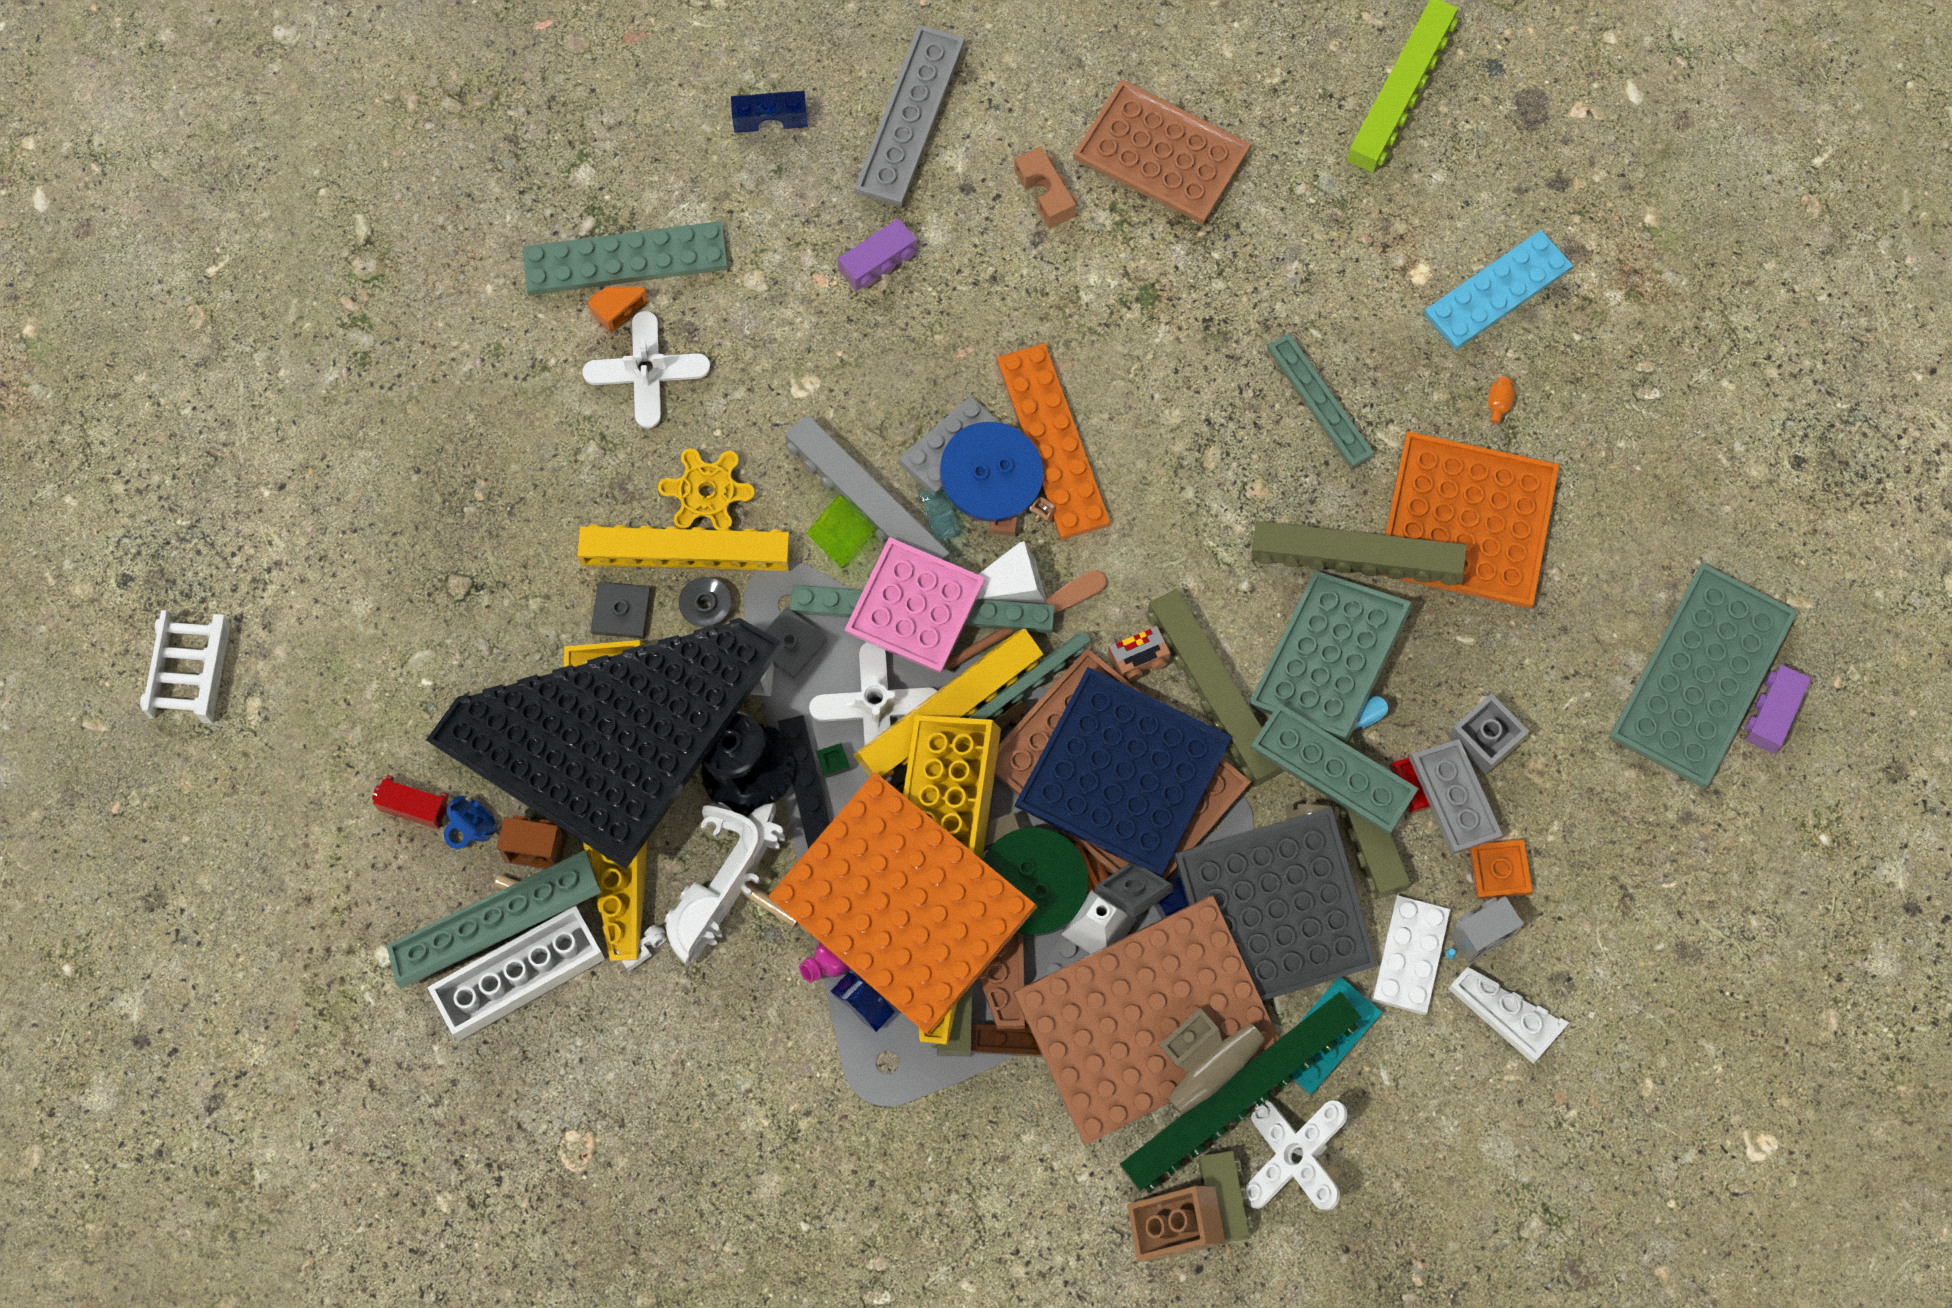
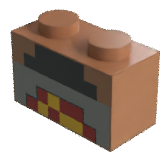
(1139, 654)

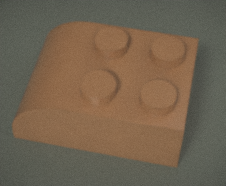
(1176, 1223)

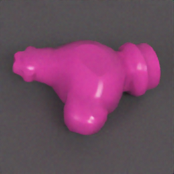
(823, 963)

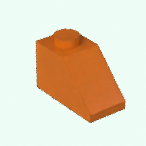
(616, 305)

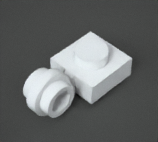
(653, 936)

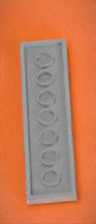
(909, 116)

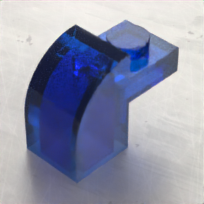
(863, 1001)

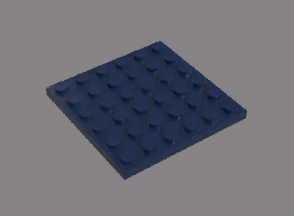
(1123, 772)

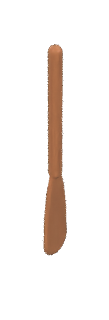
(1067, 596)

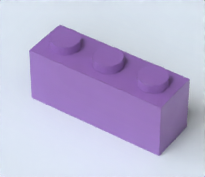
(877, 255)
(1776, 708)

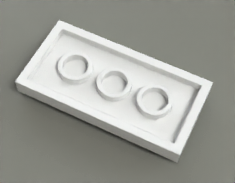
(1411, 955)

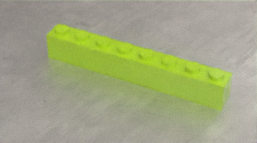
(1402, 84)

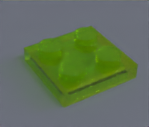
(841, 531)

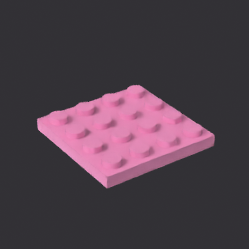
(915, 605)

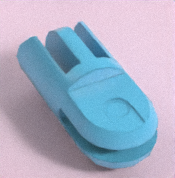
(1373, 711)

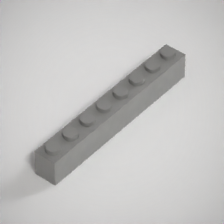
(848, 478)

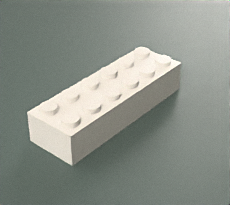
(516, 973)

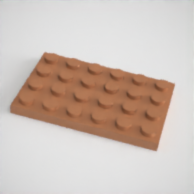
(1162, 151)

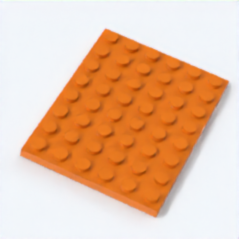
(902, 902)

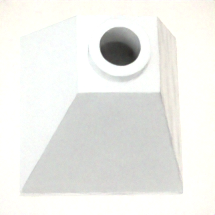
(1013, 578)
(1098, 924)

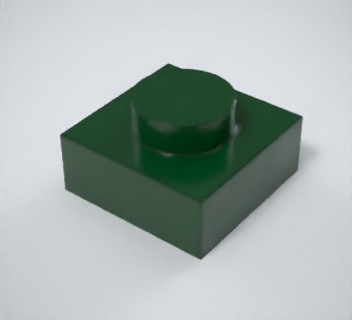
(833, 760)

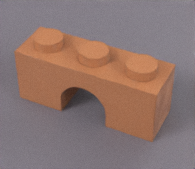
(1038, 169)

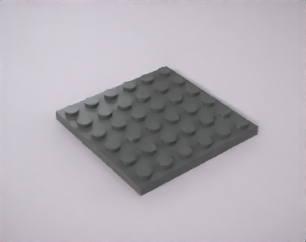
(1284, 901)

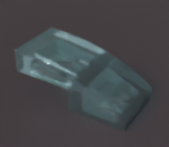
(939, 515)

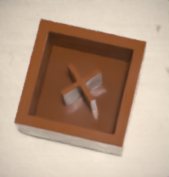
(530, 842)

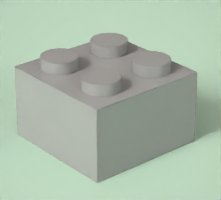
(1489, 733)
(1486, 929)

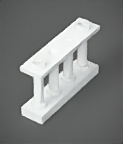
(208, 681)

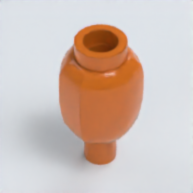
(1500, 398)

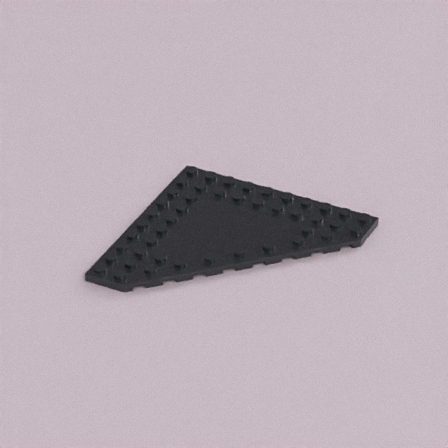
(613, 737)

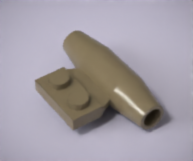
(1208, 1059)

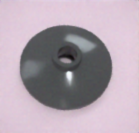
(700, 591)

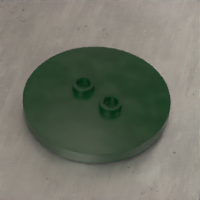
(1046, 871)

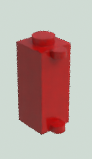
(410, 803)

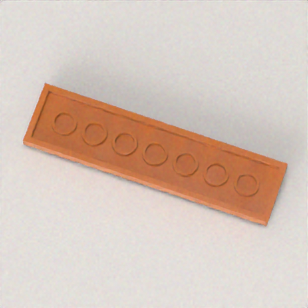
(1050, 427)

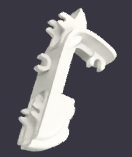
(702, 908)

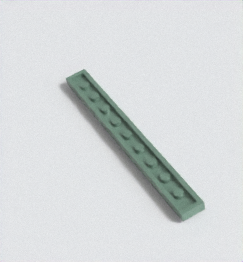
(984, 613)

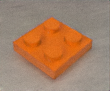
(1500, 870)

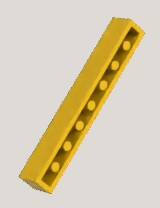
(684, 548)
(952, 700)

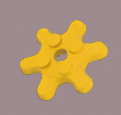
(702, 474)

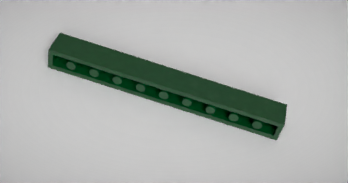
(1246, 1088)

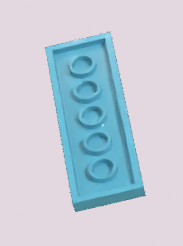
(1498, 290)

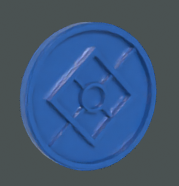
(991, 471)

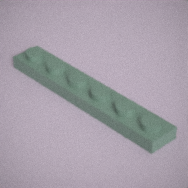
(1320, 401)
(1033, 677)

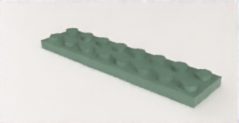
(624, 258)
(493, 919)

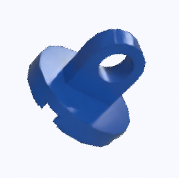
(470, 819)

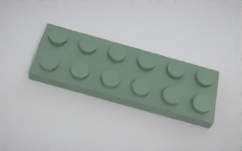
(1334, 768)

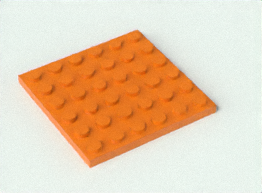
(1481, 500)

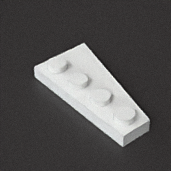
(1517, 1021)

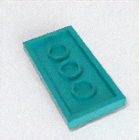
(1324, 1065)

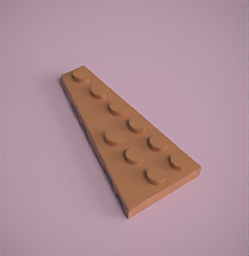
(1000, 980)

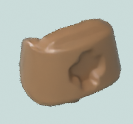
(1043, 509)

